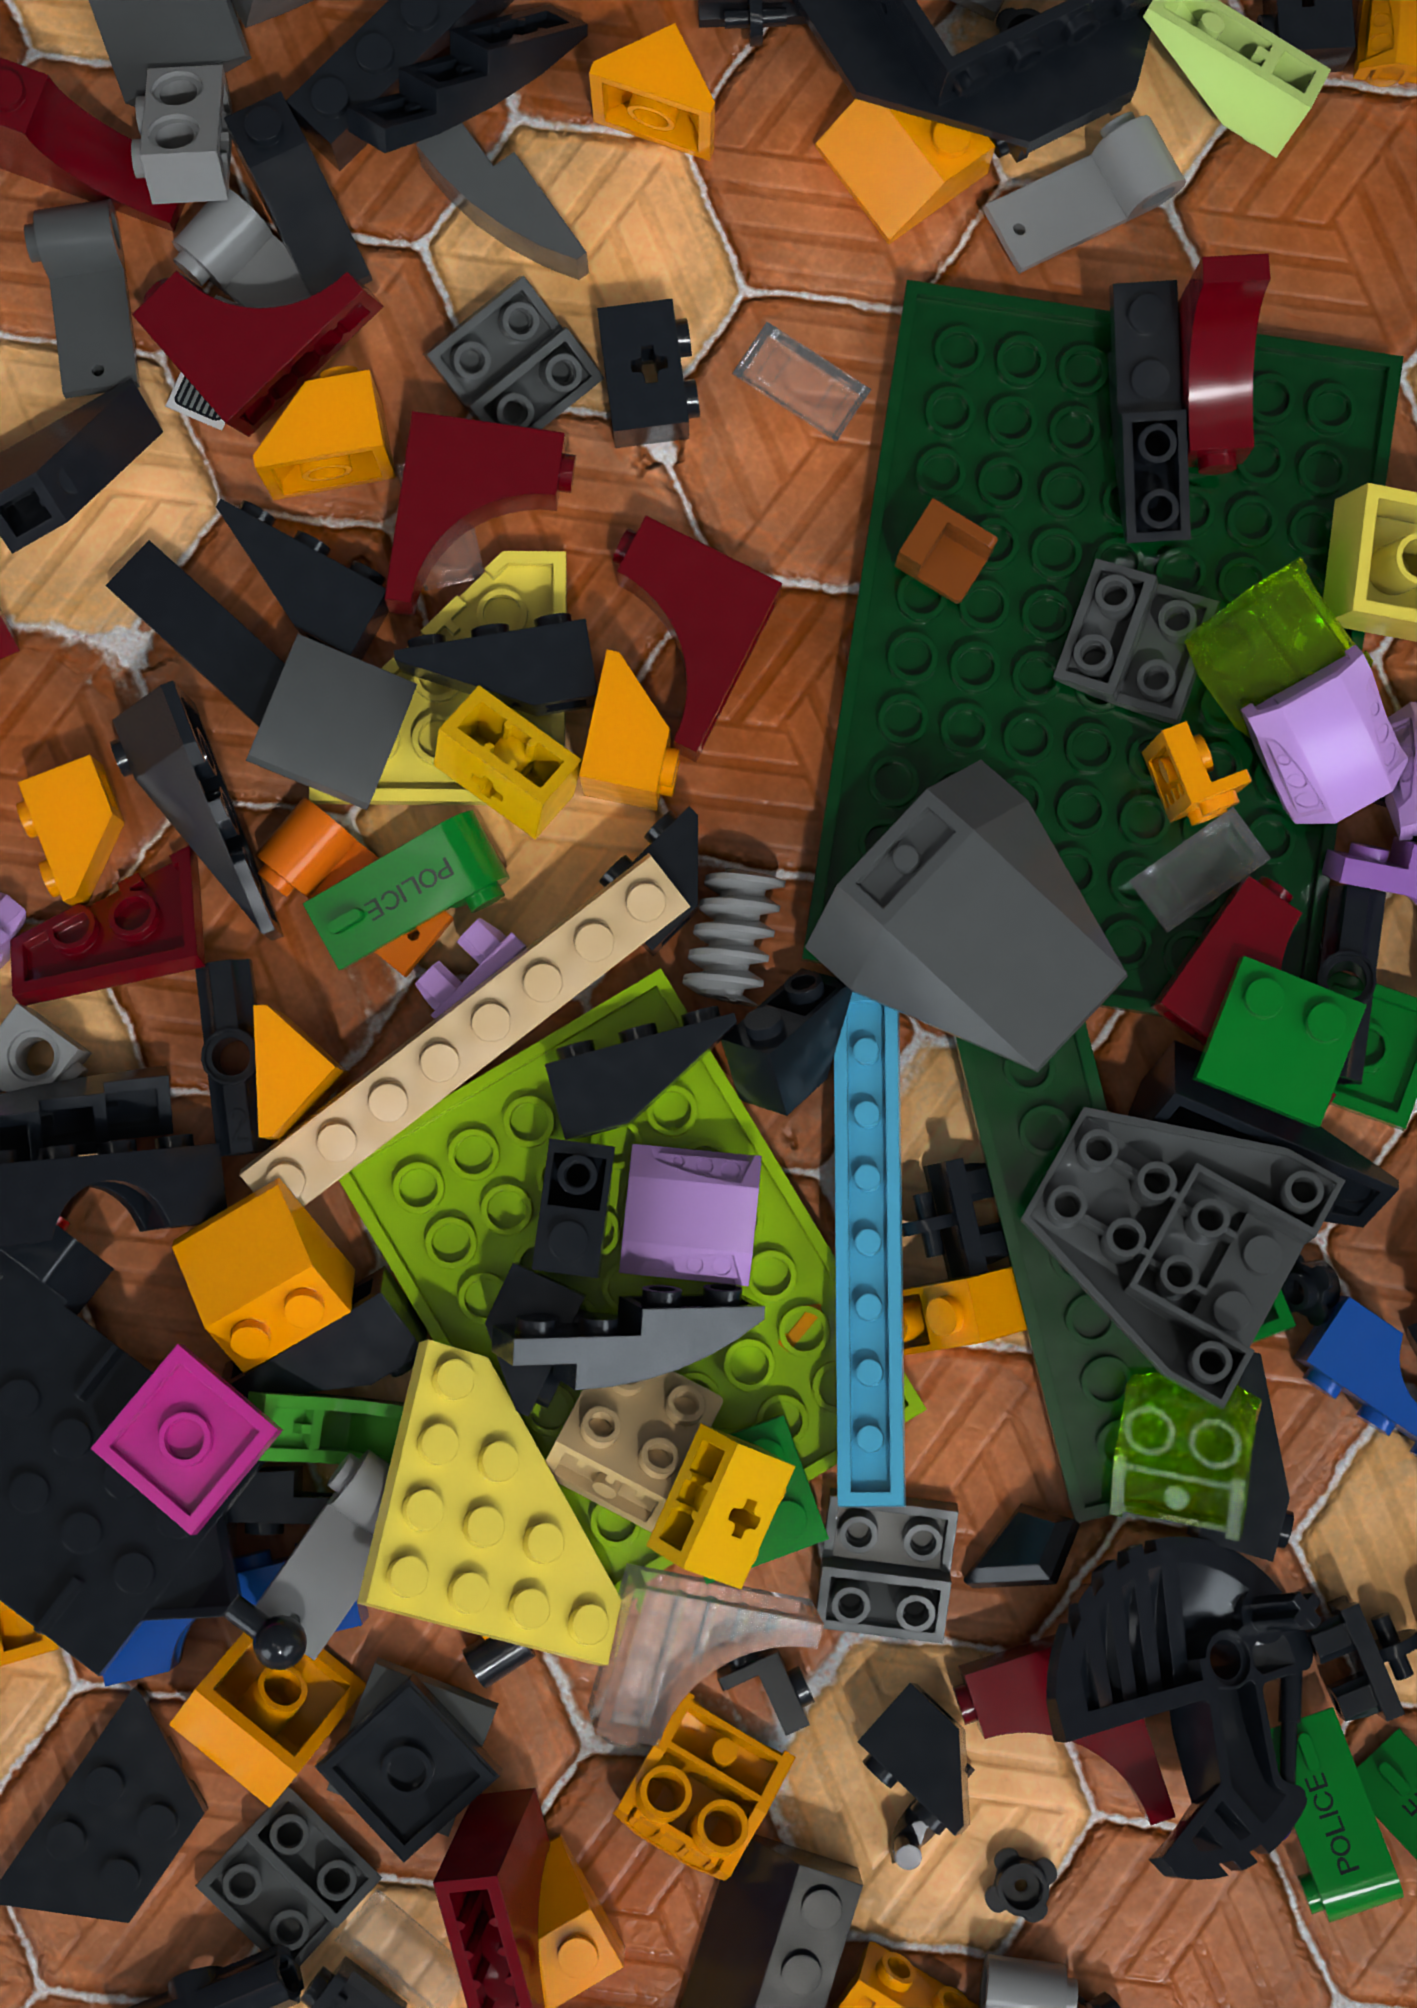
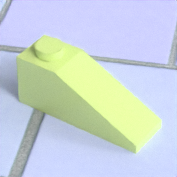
(1240, 69)

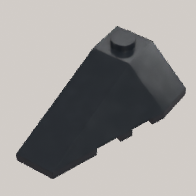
(176, 767)
(1174, 1098)

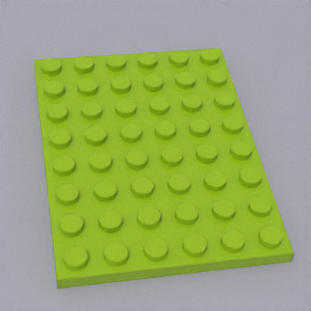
(463, 1200)

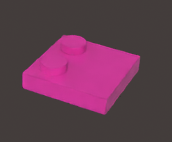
(186, 1439)

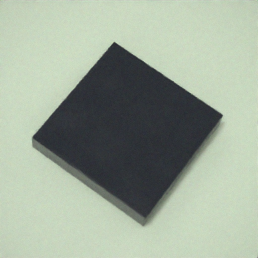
(408, 1767)

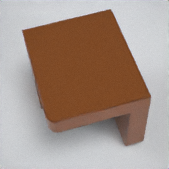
(946, 551)

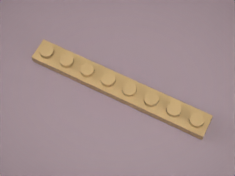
(470, 1033)

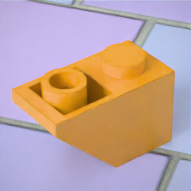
(76, 825)
(961, 1311)

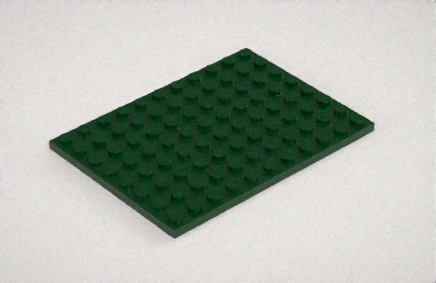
(1011, 426)

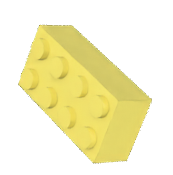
(1374, 562)

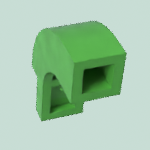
(328, 1426)

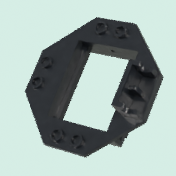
(1012, 87)

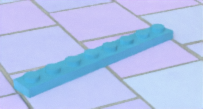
(869, 1259)

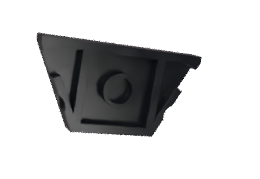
(110, 1824)

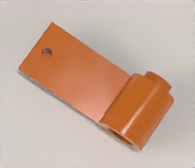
(315, 854)

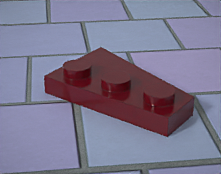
(126, 938)

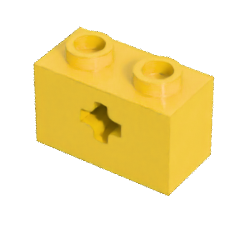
(506, 762)
(720, 1506)

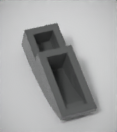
(502, 200)

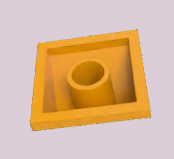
(655, 94)
(291, 1073)

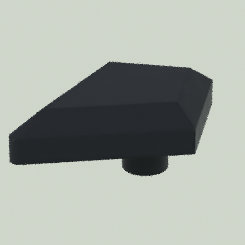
(1025, 1551)

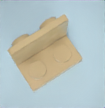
(631, 1442)

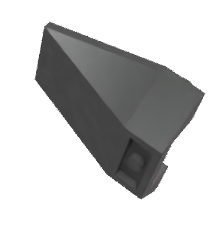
(971, 923)
(1179, 1236)

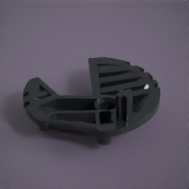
(1197, 1638)

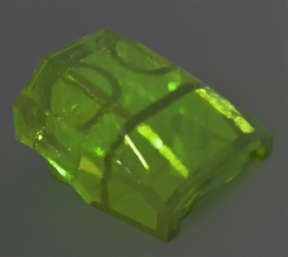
(1267, 641)
(1184, 1455)

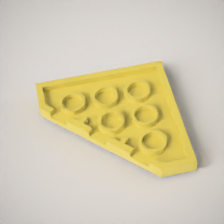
(510, 592)
(478, 1523)

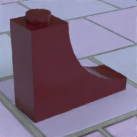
(69, 149)
(251, 357)
(1217, 358)
(461, 477)
(710, 609)
(1249, 923)
(1009, 1697)
(492, 1899)

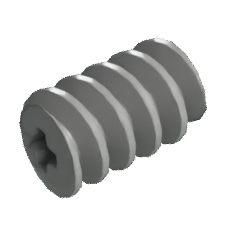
(732, 935)

